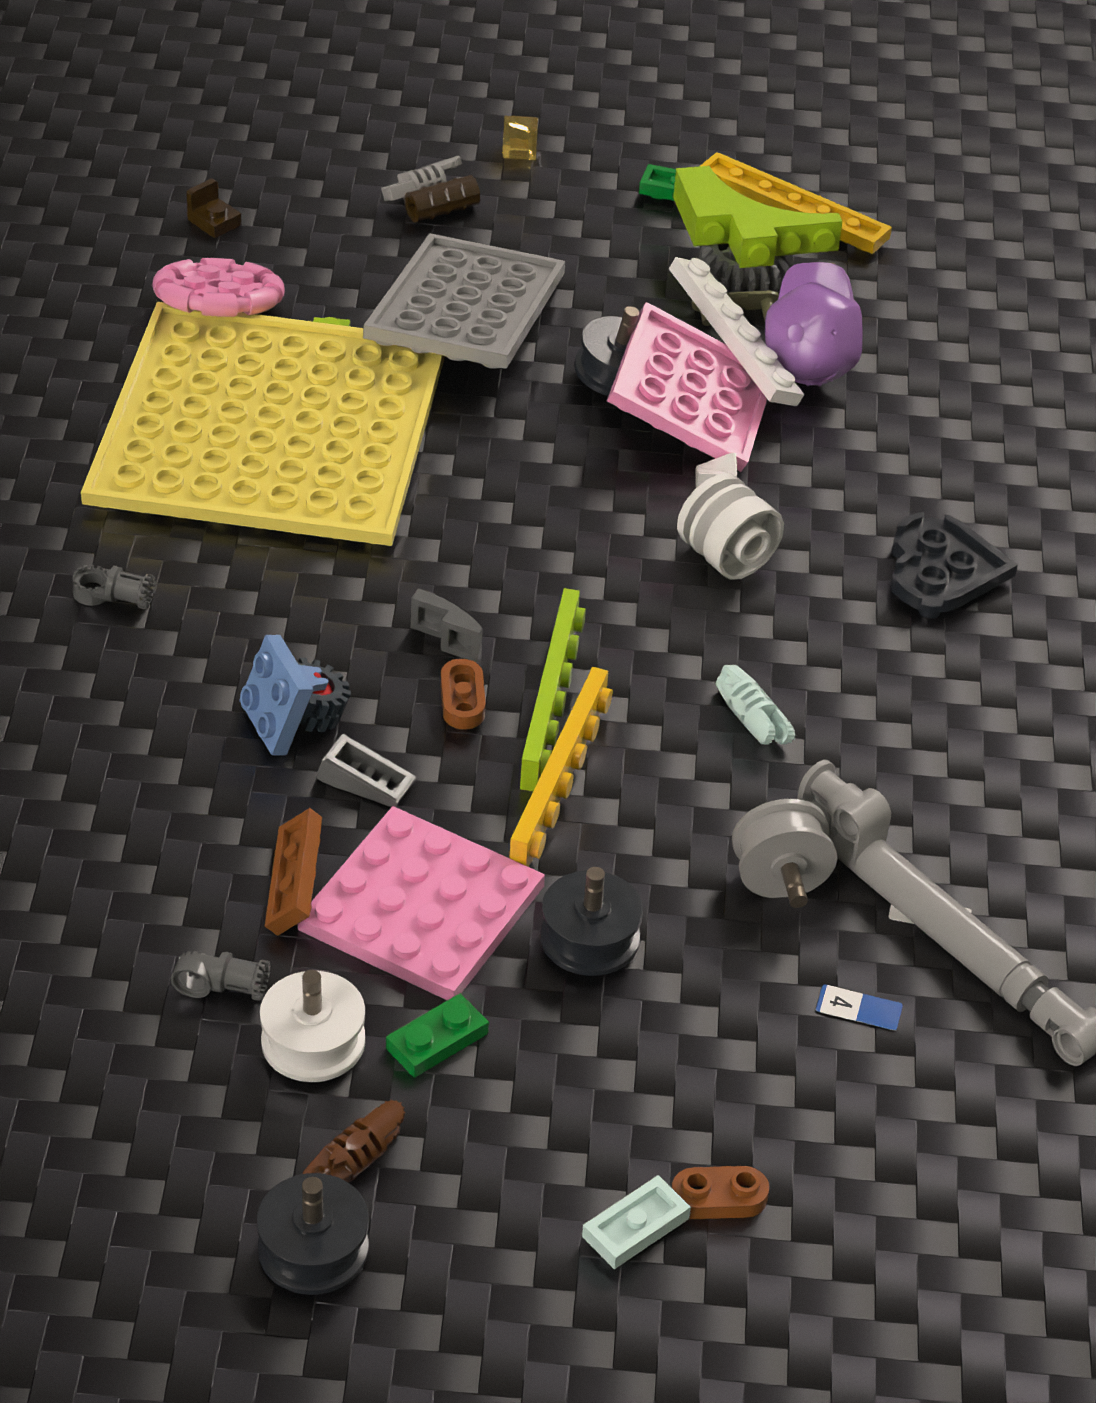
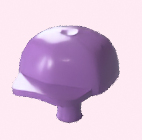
(815, 323)

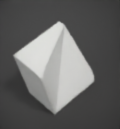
(717, 466)

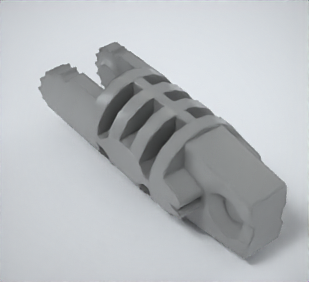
(415, 179)

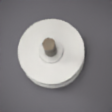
(312, 1026)

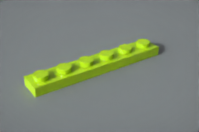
(550, 698)

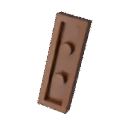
(293, 872)

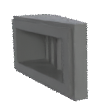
(348, 756)

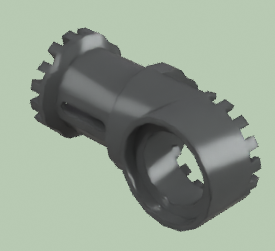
(114, 585)
(219, 974)

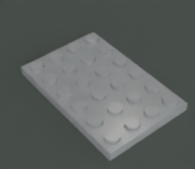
(465, 301)

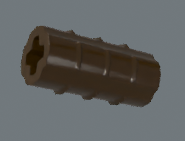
(442, 198)

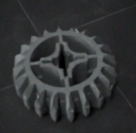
(736, 279)

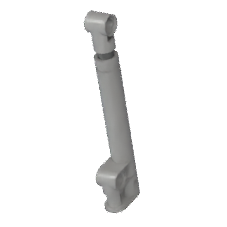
(859, 832)

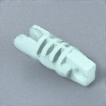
(753, 706)

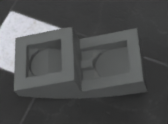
(456, 628)

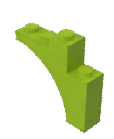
(752, 229)

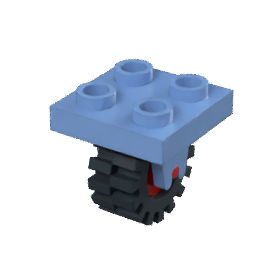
(291, 693)

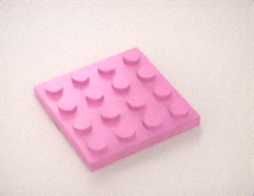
(688, 386)
(422, 903)

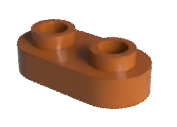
(463, 693)
(722, 1191)

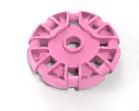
(218, 287)

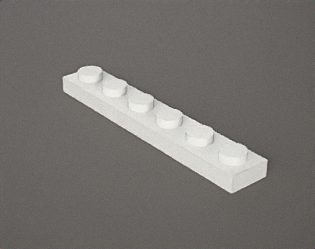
(736, 331)

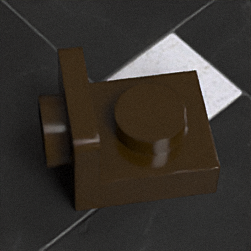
(209, 211)

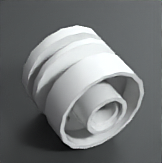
(730, 526)

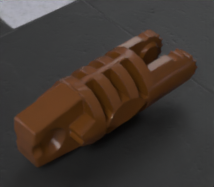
(360, 1143)

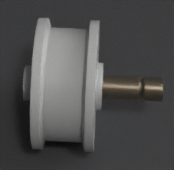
(784, 849)

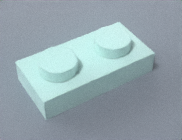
(636, 1221)

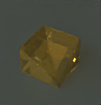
(520, 137)

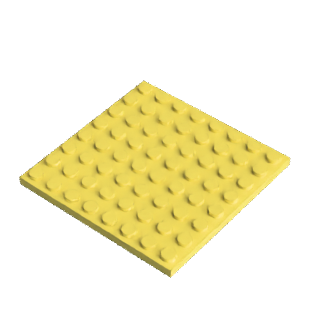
(266, 426)

